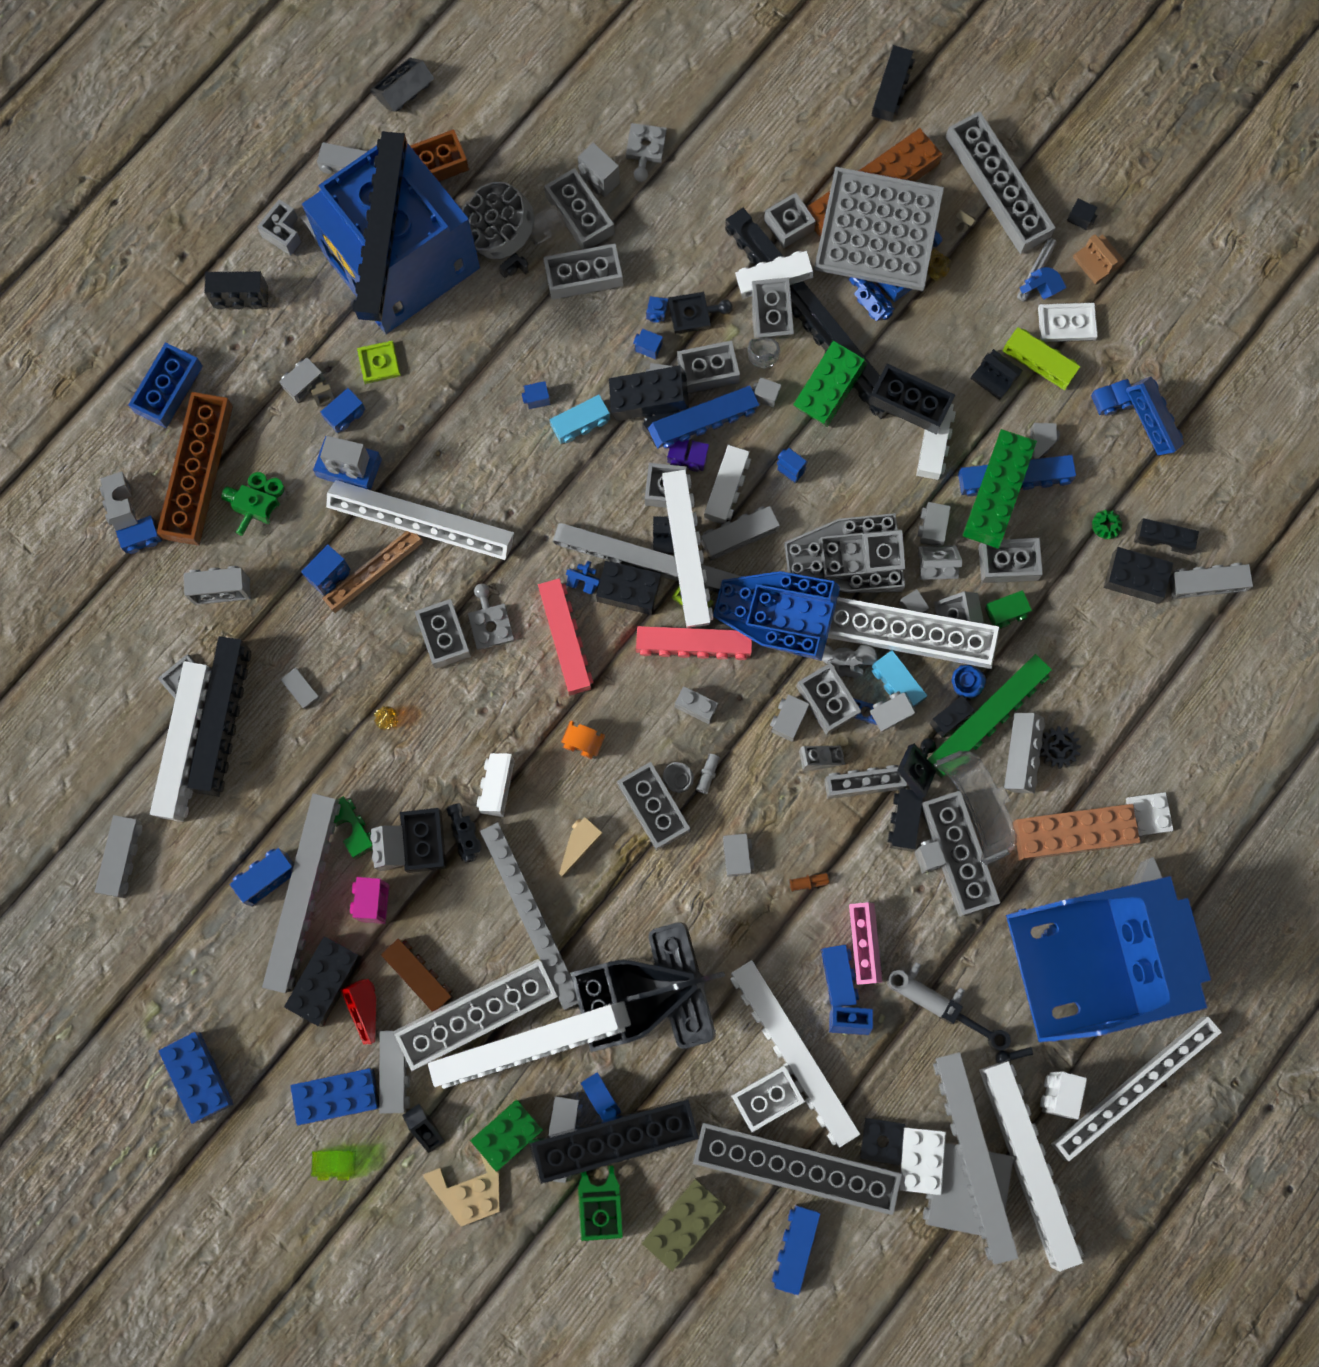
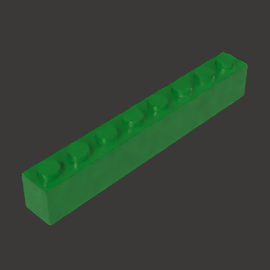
(994, 710)

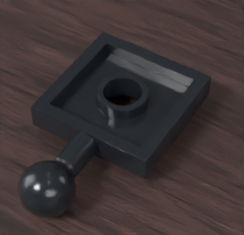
(697, 303)
(916, 768)
(872, 1151)

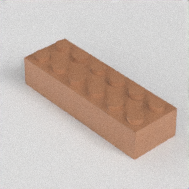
(1076, 832)

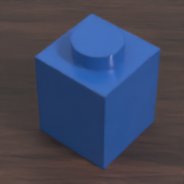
(648, 343)
(536, 395)

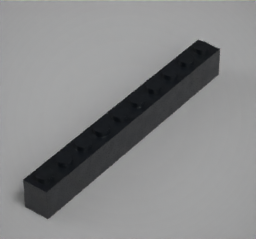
(381, 226)

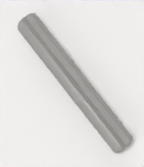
(1040, 263)

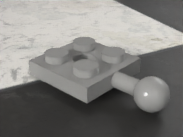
(638, 151)
(480, 618)

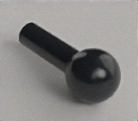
(1004, 1056)

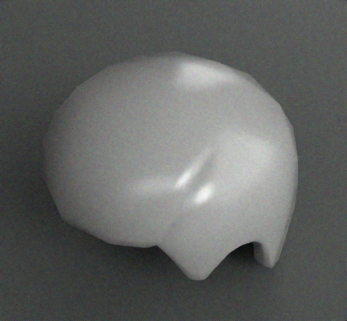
(678, 777)

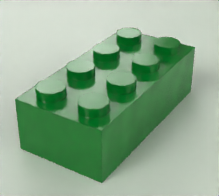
(830, 383)

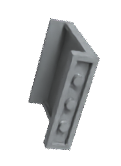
(955, 1207)

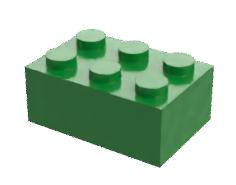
(506, 1135)

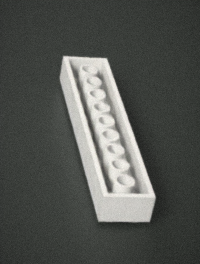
(914, 632)
(530, 1045)
(1031, 1166)

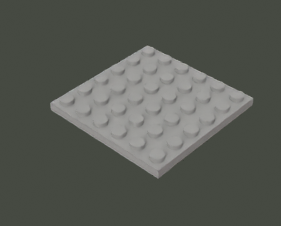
(879, 228)

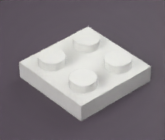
(1151, 813)

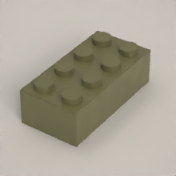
(683, 1224)

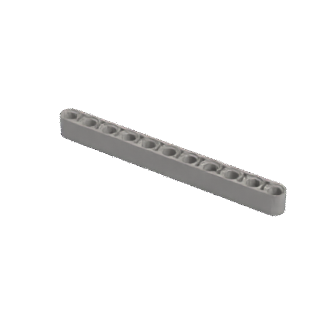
(630, 554)

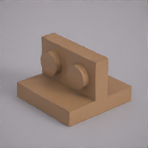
(1098, 258)

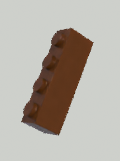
(416, 975)

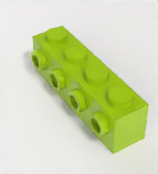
(1041, 358)

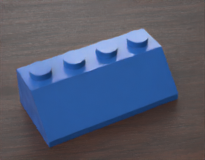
(1155, 416)

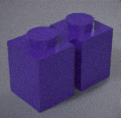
(697, 455)

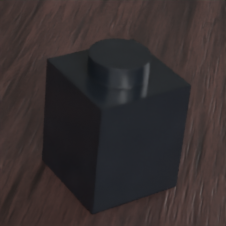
(1082, 214)

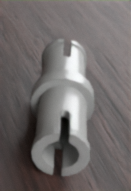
(708, 773)

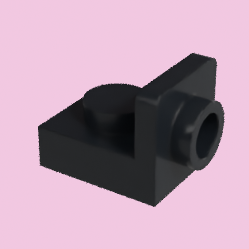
(512, 264)

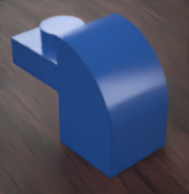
(1046, 280)
(600, 1097)

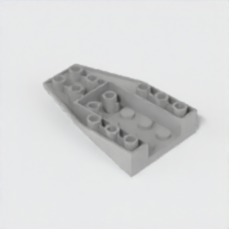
(837, 555)

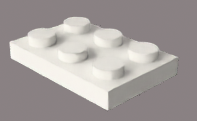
(1067, 322)
(922, 1161)

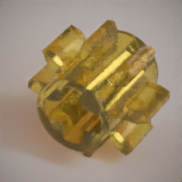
(386, 717)

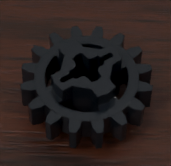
(1067, 746)

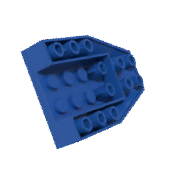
(780, 610)

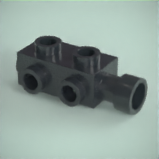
(466, 833)

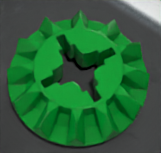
(1102, 530)

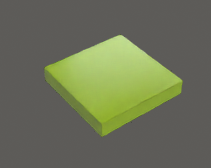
(378, 362)

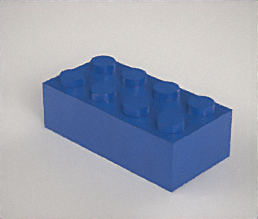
(165, 385)
(195, 1077)
(335, 1096)

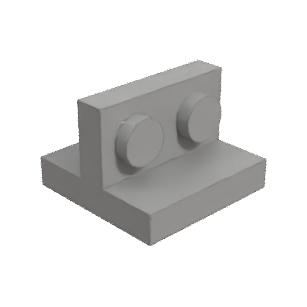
(939, 562)

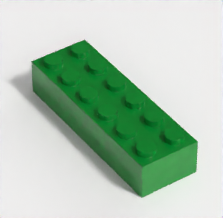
(999, 488)

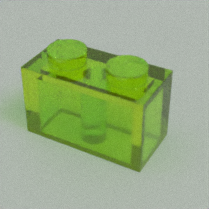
(333, 1164)

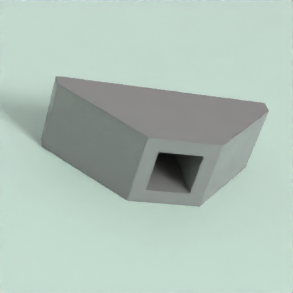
(820, 757)

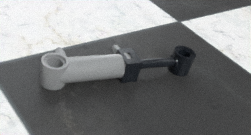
(941, 1006)

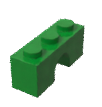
(359, 841)

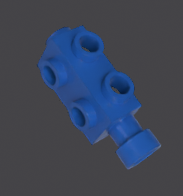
(872, 302)

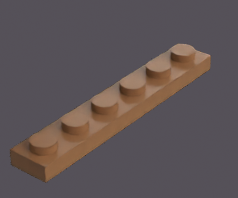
(372, 570)

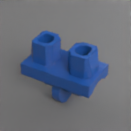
(591, 581)

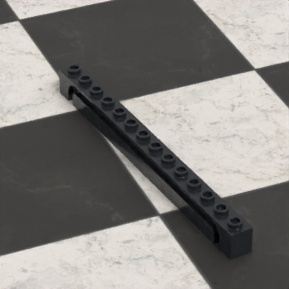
(803, 301)

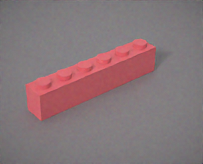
(564, 636)
(692, 642)

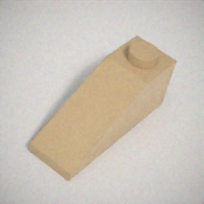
(580, 842)

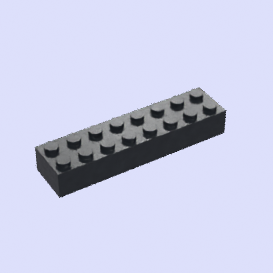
(219, 717)
(613, 1140)

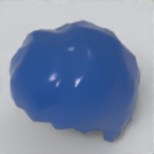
(968, 681)

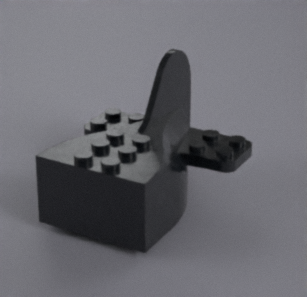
(652, 991)

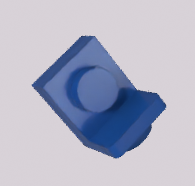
(656, 309)

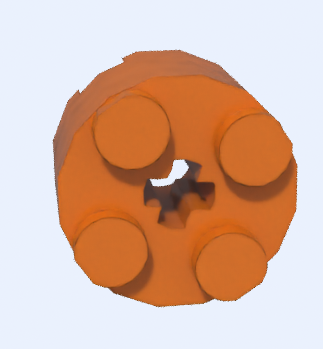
(582, 739)

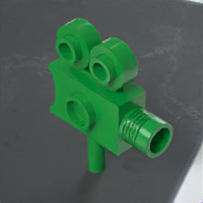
(253, 502)

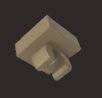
(966, 219)
(322, 394)

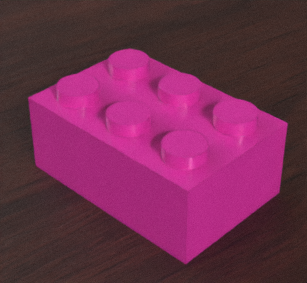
(370, 900)

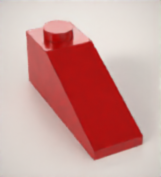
(362, 1006)

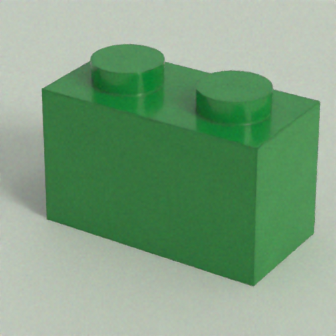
(1008, 609)

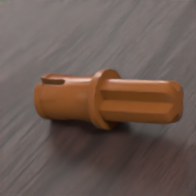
(809, 882)

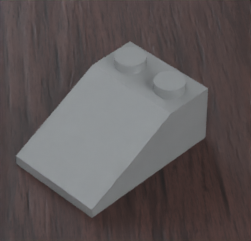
(771, 307)

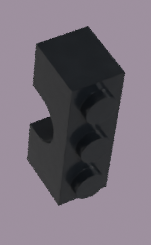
(1154, 532)

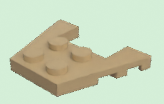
(469, 1199)

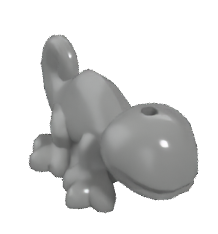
(845, 659)

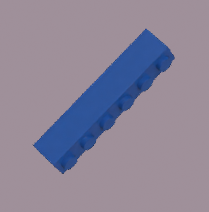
(703, 417)
(1040, 472)

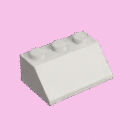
(496, 784)

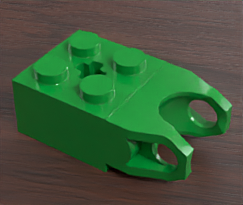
(602, 1200)

